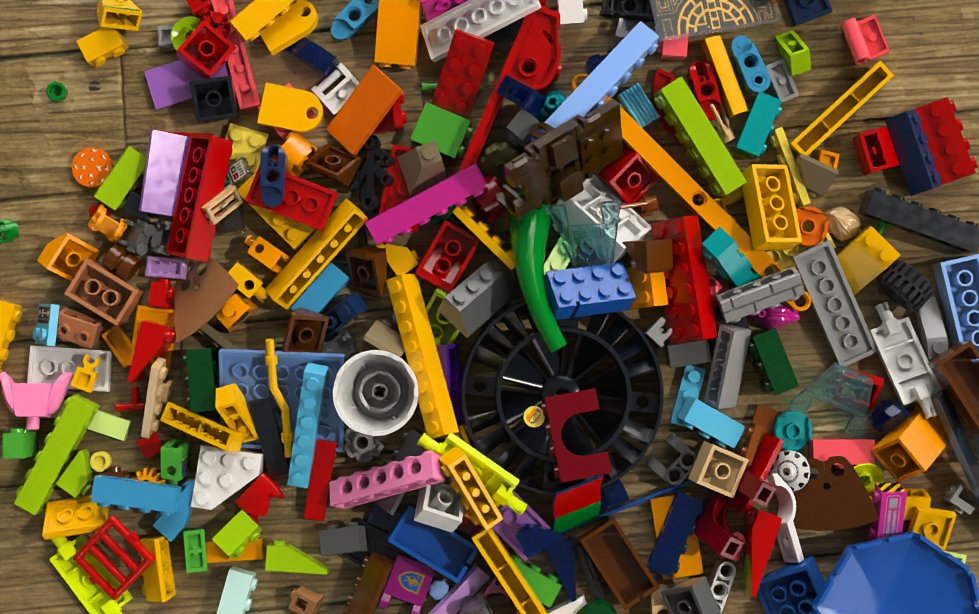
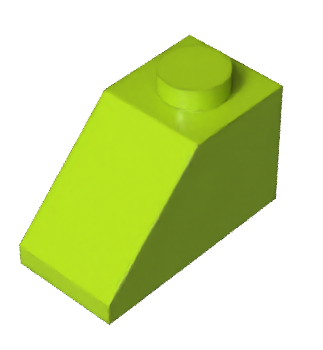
(794, 52)
(78, 475)

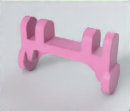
(493, 588)

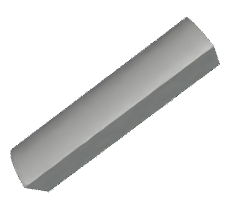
(727, 366)

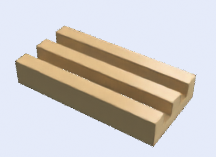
(223, 201)

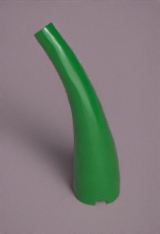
(528, 249)

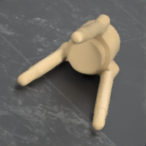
(725, 131)

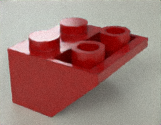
(875, 151)

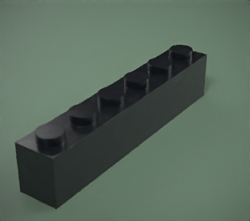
(920, 221)

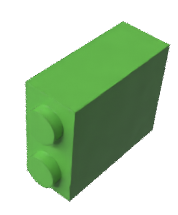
(444, 128)

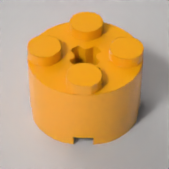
(297, 151)

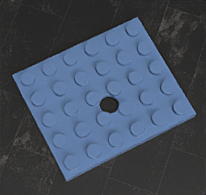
(251, 376)

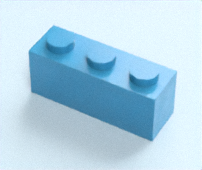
(322, 289)

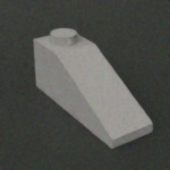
(931, 329)

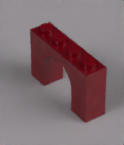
(569, 465)
(712, 523)

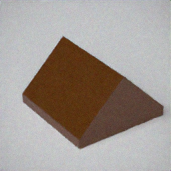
(334, 164)
(651, 254)
(305, 331)

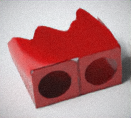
(256, 498)

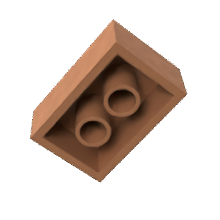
(104, 292)

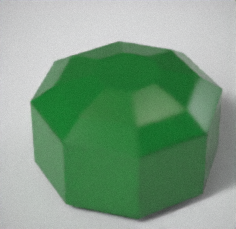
(56, 91)

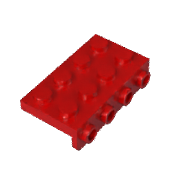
(946, 140)

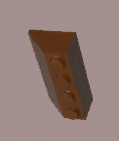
(370, 584)

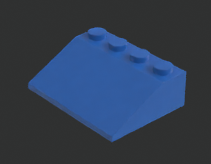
(791, 588)

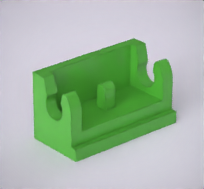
(195, 550)

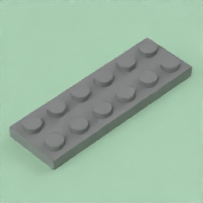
(834, 304)

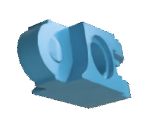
(344, 28)
(742, 50)

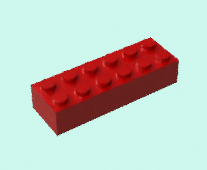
(200, 182)
(687, 284)

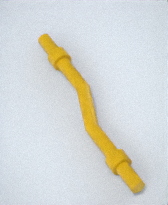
(271, 361)

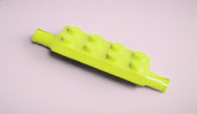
(495, 479)
(89, 594)

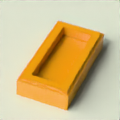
(119, 344)

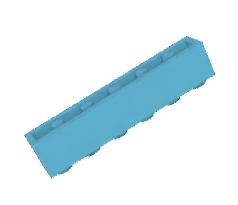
(307, 424)

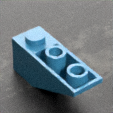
(174, 525)

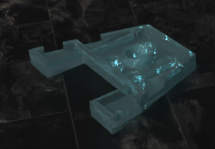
(588, 242)
(841, 389)

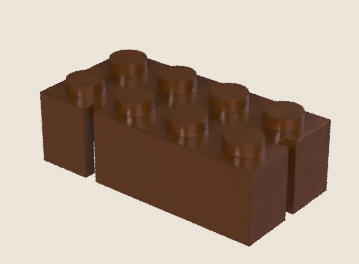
(960, 380)
(618, 562)

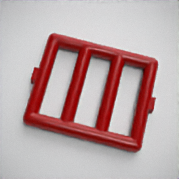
(132, 539)

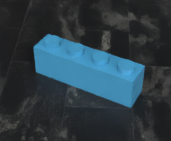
(136, 494)

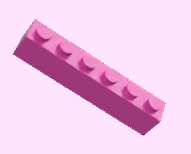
(426, 204)

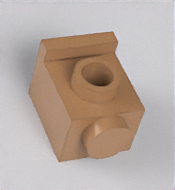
(305, 601)

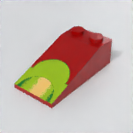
(760, 534)

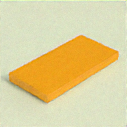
(689, 562)

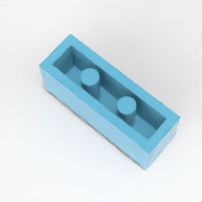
(710, 422)

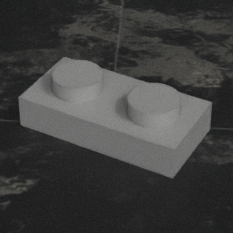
(782, 81)

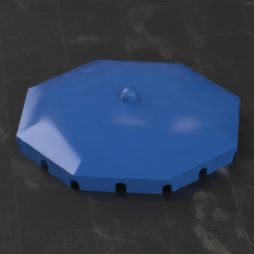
(898, 577)

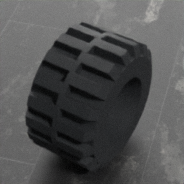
(905, 285)

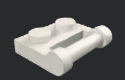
(338, 96)

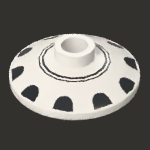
(798, 469)

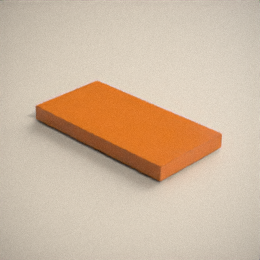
(364, 110)

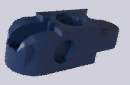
(273, 192)

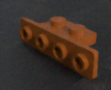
(760, 425)

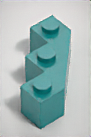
(728, 259)

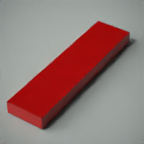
(760, 466)
(319, 480)

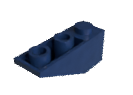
(344, 313)

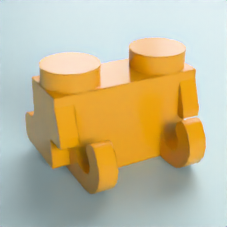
(106, 225)

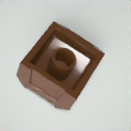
(368, 270)

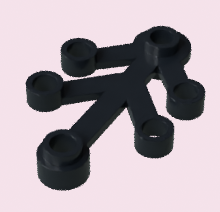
(370, 169)

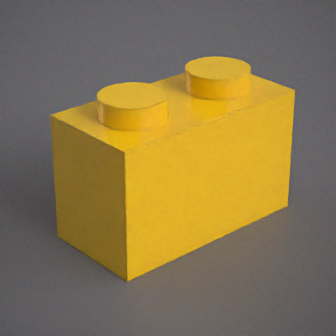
(102, 45)

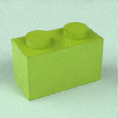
(237, 535)

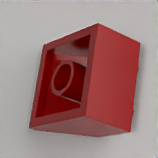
(205, 51)
(628, 176)

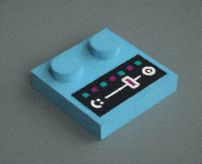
(46, 324)

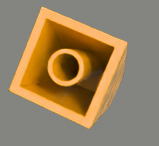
(398, 33)
(911, 445)

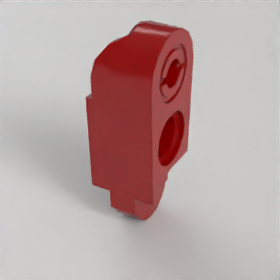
(707, 81)

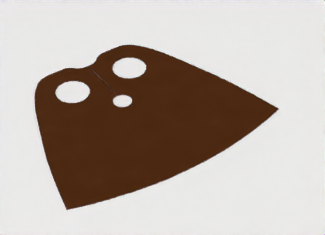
(840, 507)

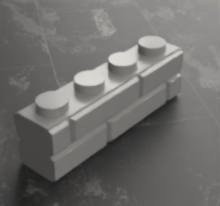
(760, 294)

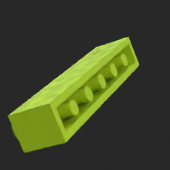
(57, 453)

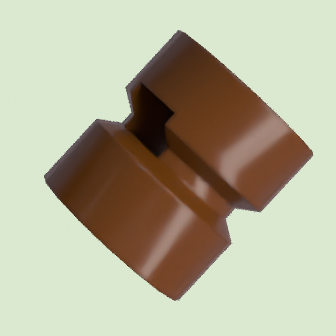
(123, 264)

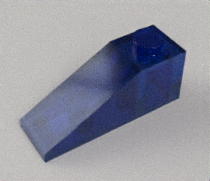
(313, 56)
(563, 560)

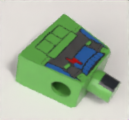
(175, 460)

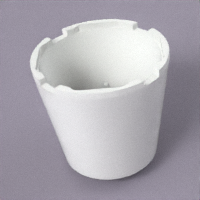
(357, 387)

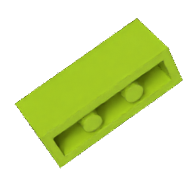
(121, 178)

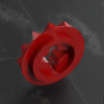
(219, 19)

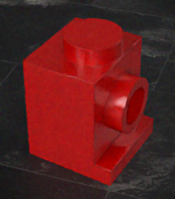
(161, 294)

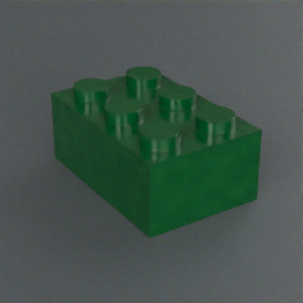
(771, 362)
(202, 378)

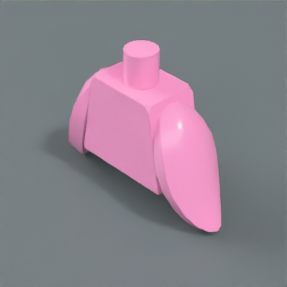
(34, 399)

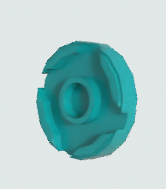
(793, 429)

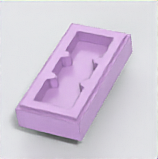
(166, 268)

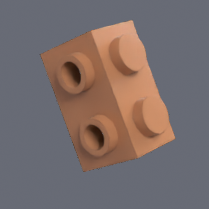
(78, 328)

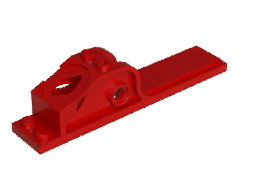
(529, 52)

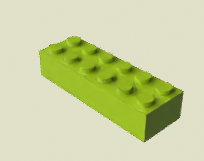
(699, 138)

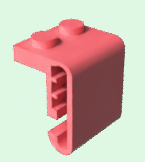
(864, 39)

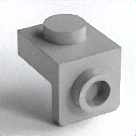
(958, 505)

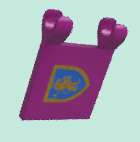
(408, 582)

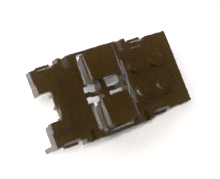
(590, 144)

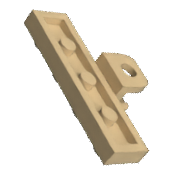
(157, 394)

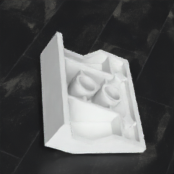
(585, 209)

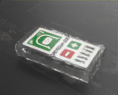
(238, 173)

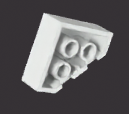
(223, 474)

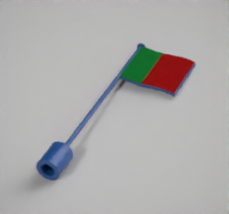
(582, 503)

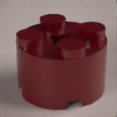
(487, 203)

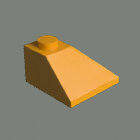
(67, 255)

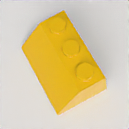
(159, 576)

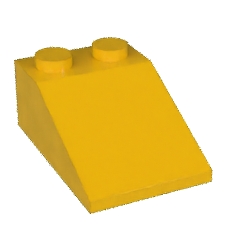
(866, 258)

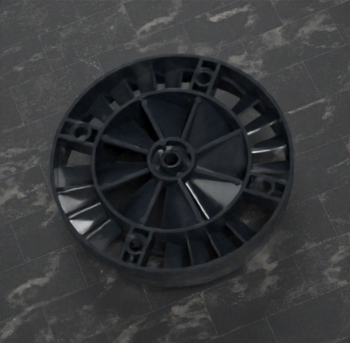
(521, 368)

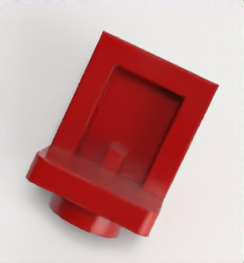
(200, 7)

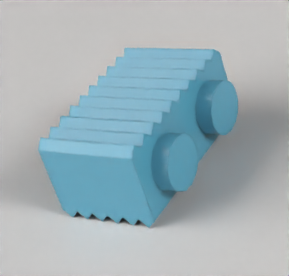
(638, 105)

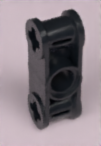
(617, 10)

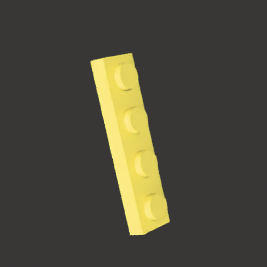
(785, 157)

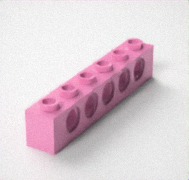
(386, 480)

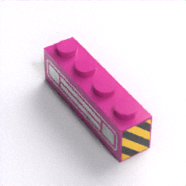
(889, 503)

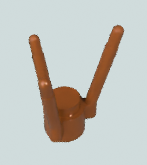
(646, 204)

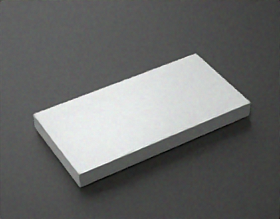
(49, 363)

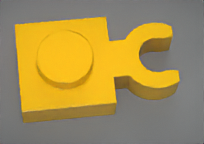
(85, 376)

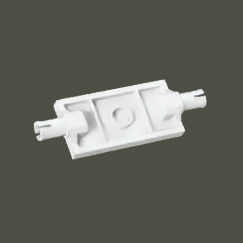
(905, 361)

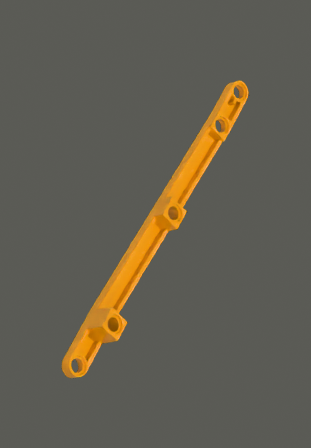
(687, 188)

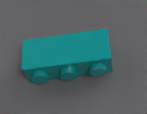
(758, 125)

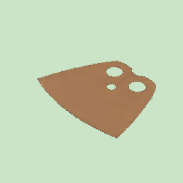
(198, 307)

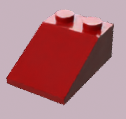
(448, 256)
(152, 342)

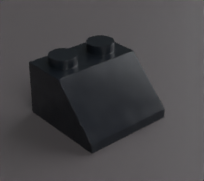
(214, 98)

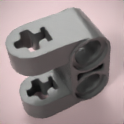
(676, 463)

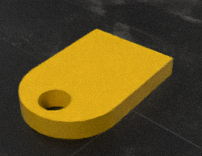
(290, 26)
(288, 108)

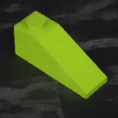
(288, 558)

